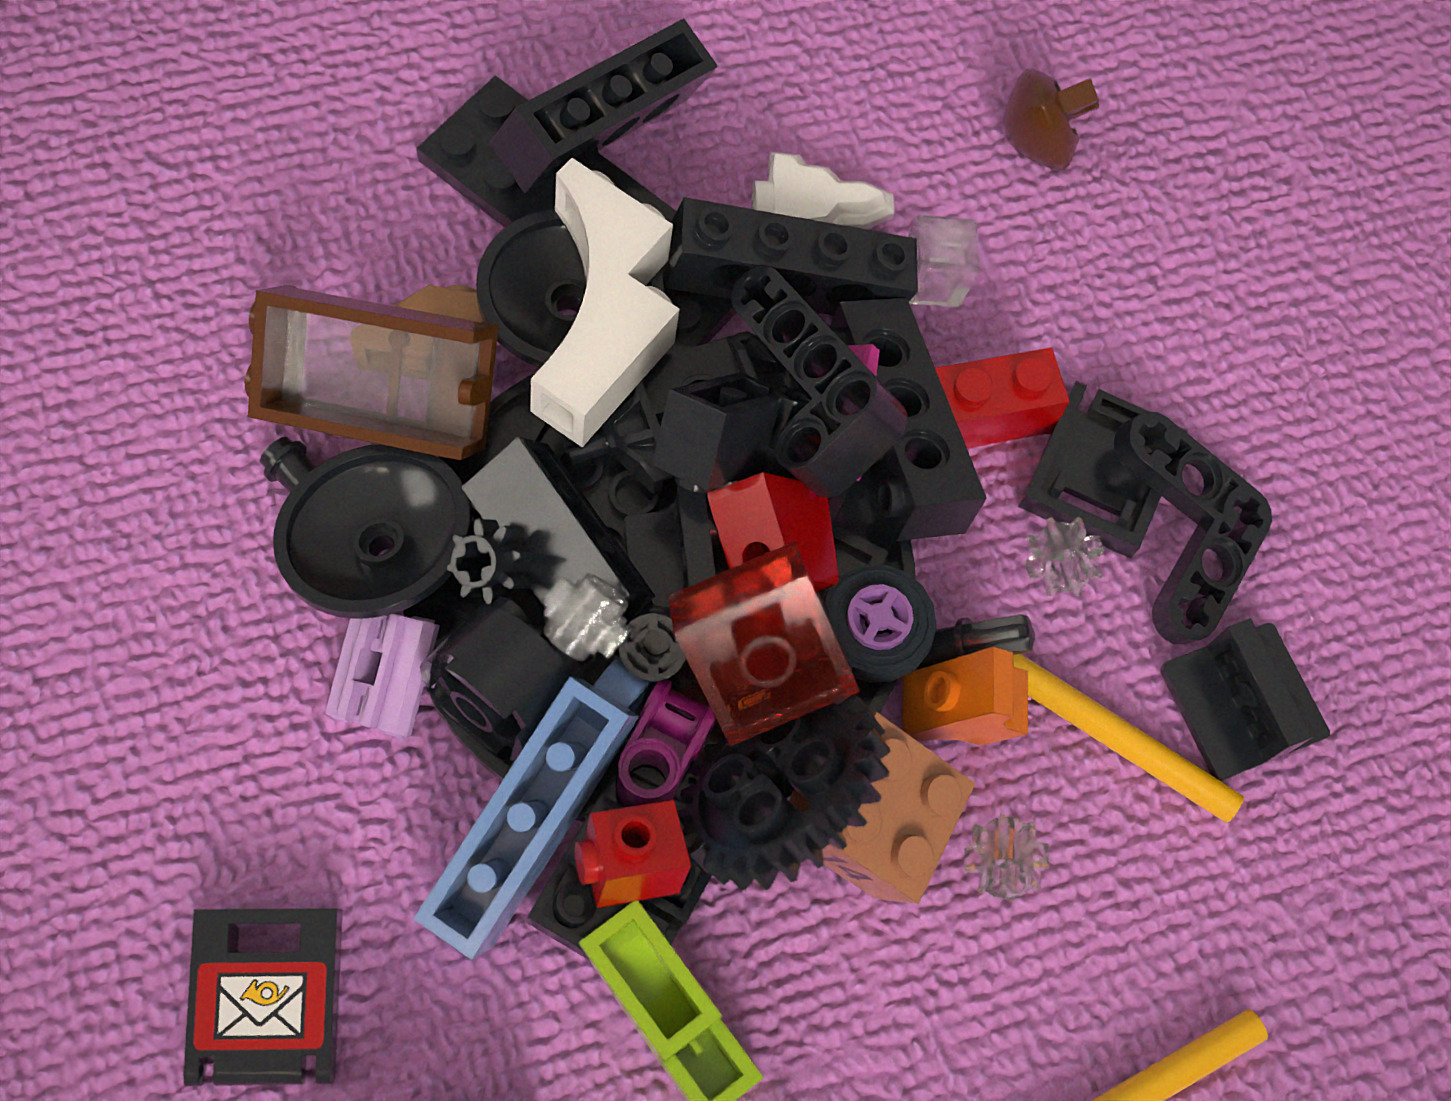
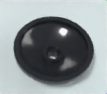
(527, 279)
(356, 509)

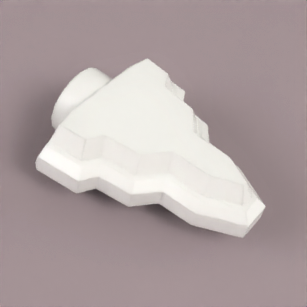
(819, 194)

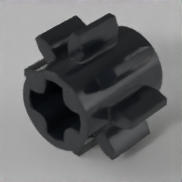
(491, 560)

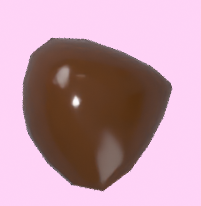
(1040, 114)

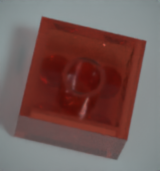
(761, 644)

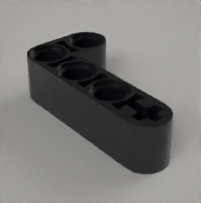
(850, 411)

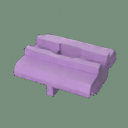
(380, 672)

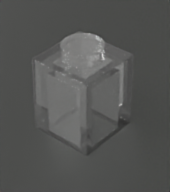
(945, 259)

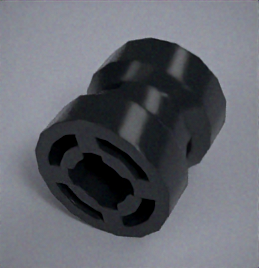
(654, 632)

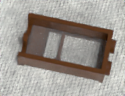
(371, 371)

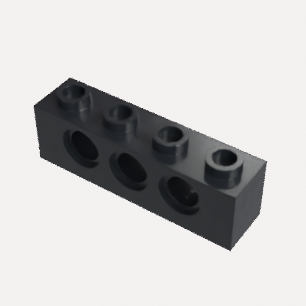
(602, 104)
(819, 259)
(927, 475)

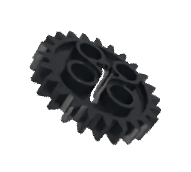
(749, 829)

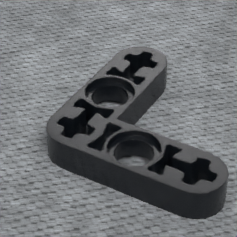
(1209, 510)

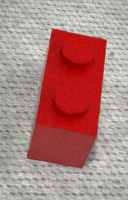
(1005, 396)

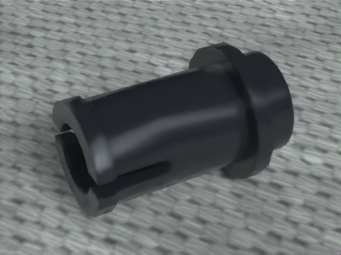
(286, 462)

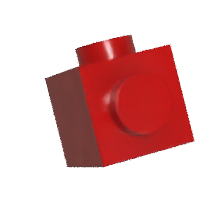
(633, 854)

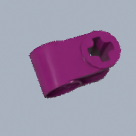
(665, 736)

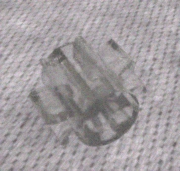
(1064, 556)
(585, 617)
(1006, 857)

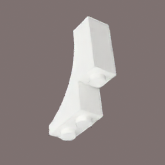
(621, 321)

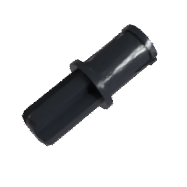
(1007, 633)

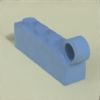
(532, 810)

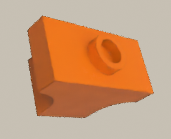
(967, 699)

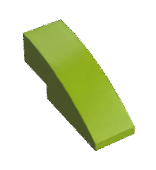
(669, 1008)

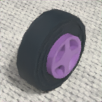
(888, 602)

